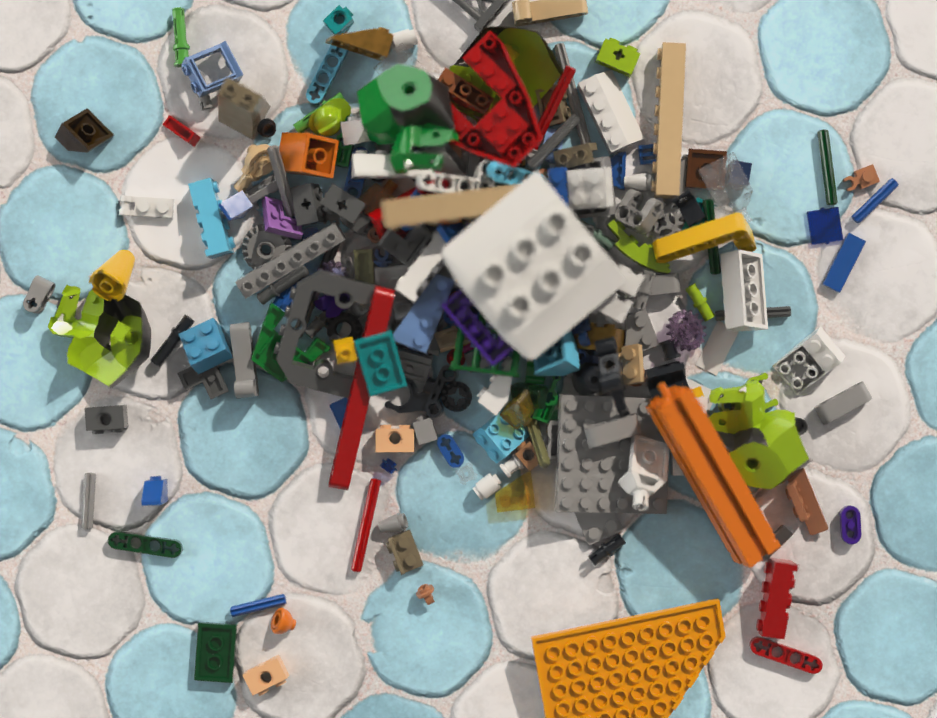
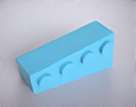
(211, 218)

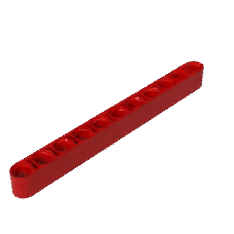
(359, 397)

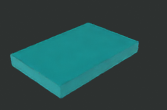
(380, 363)

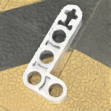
(454, 181)

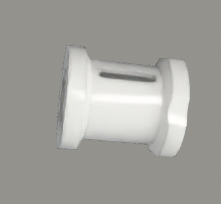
(511, 466)

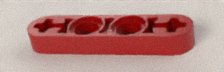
(784, 658)

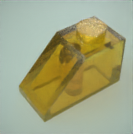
(519, 410)

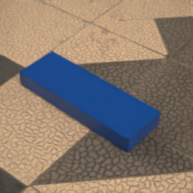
(844, 262)

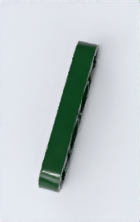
(145, 544)

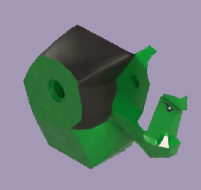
(407, 110)

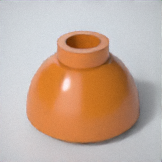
(282, 621)

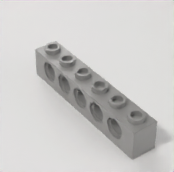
(290, 260)

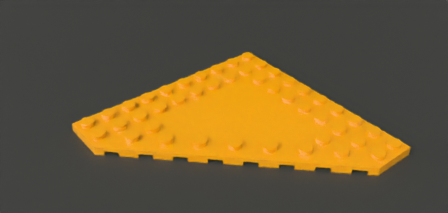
(627, 664)

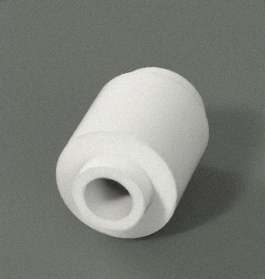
(406, 37)
(487, 486)

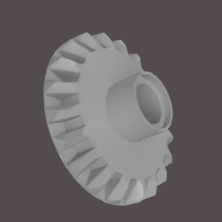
(255, 239)

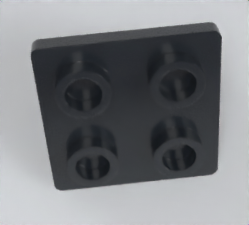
(670, 374)

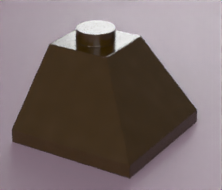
(83, 132)

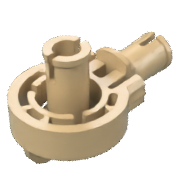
(251, 170)

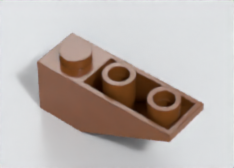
(465, 93)

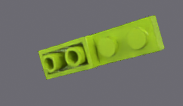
(640, 255)

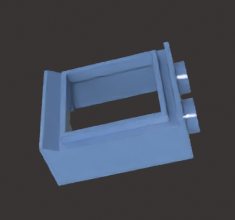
(197, 82)

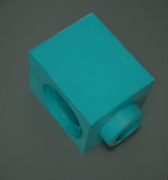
(335, 28)

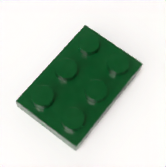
(215, 652)

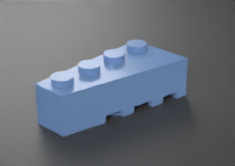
(422, 320)

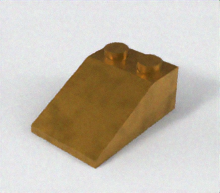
(370, 43)

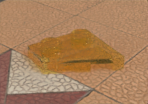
(516, 495)

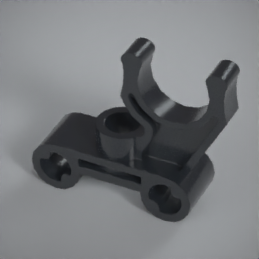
(611, 379)
(430, 395)

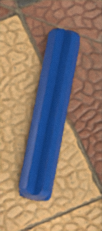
(875, 200)
(258, 605)

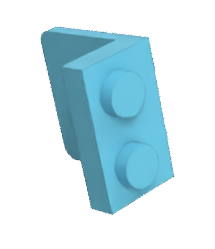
(499, 437)

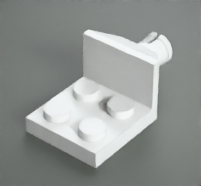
(646, 469)

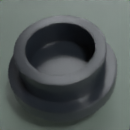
(266, 127)

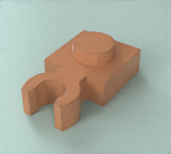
(864, 177)

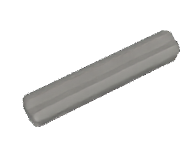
(88, 500)

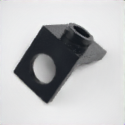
(689, 208)

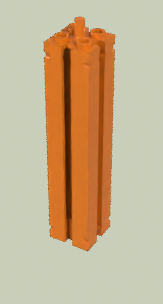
(712, 474)

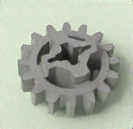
(670, 226)

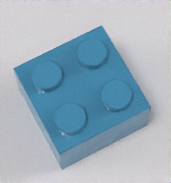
(205, 345)

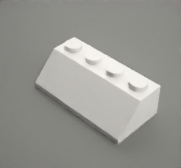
(610, 111)
(378, 166)
(743, 291)

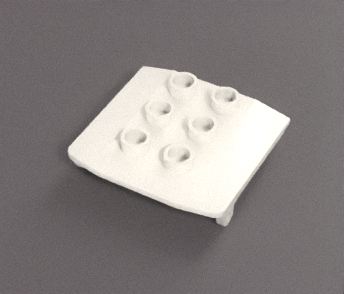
(531, 267)

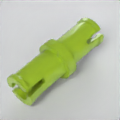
(699, 302)

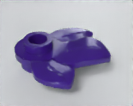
(328, 304)

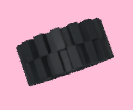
(343, 317)

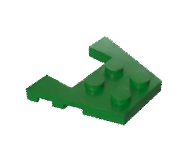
(264, 349)

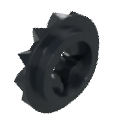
(462, 403)

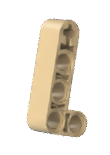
(546, 10)

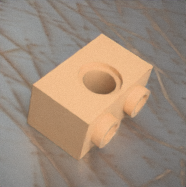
(383, 441)
(274, 667)

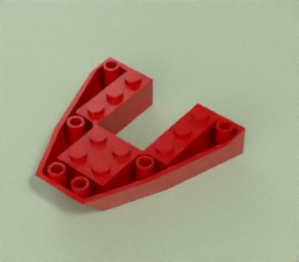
(511, 125)

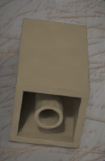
(241, 108)

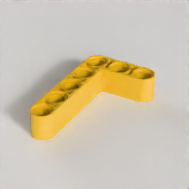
(705, 236)

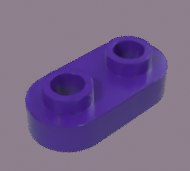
(850, 524)

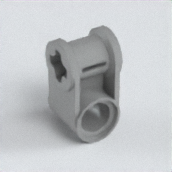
(39, 292)

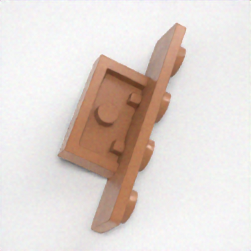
(805, 503)

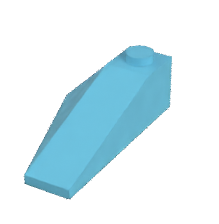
(559, 358)

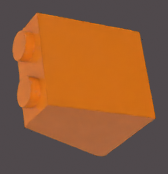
(308, 154)

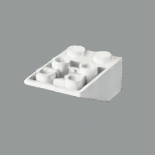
(809, 361)
(498, 392)

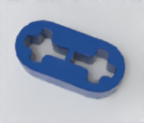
(446, 453)

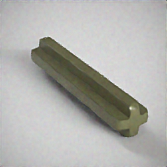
(538, 443)

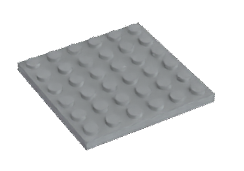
(590, 476)

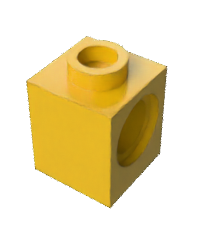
(345, 350)

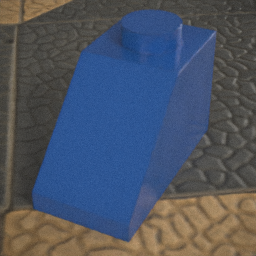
(155, 491)

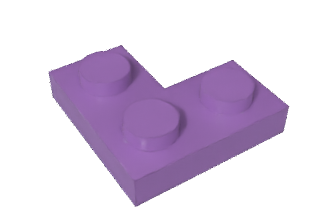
(276, 222)

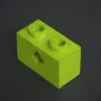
(608, 54)

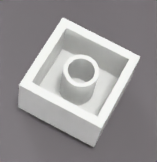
(590, 188)

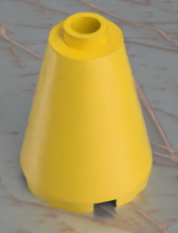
(113, 276)

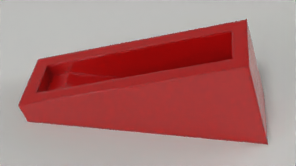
(182, 131)

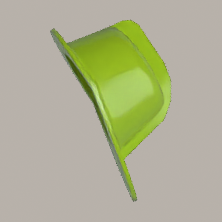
(328, 117)

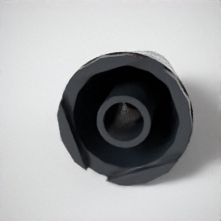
(582, 381)

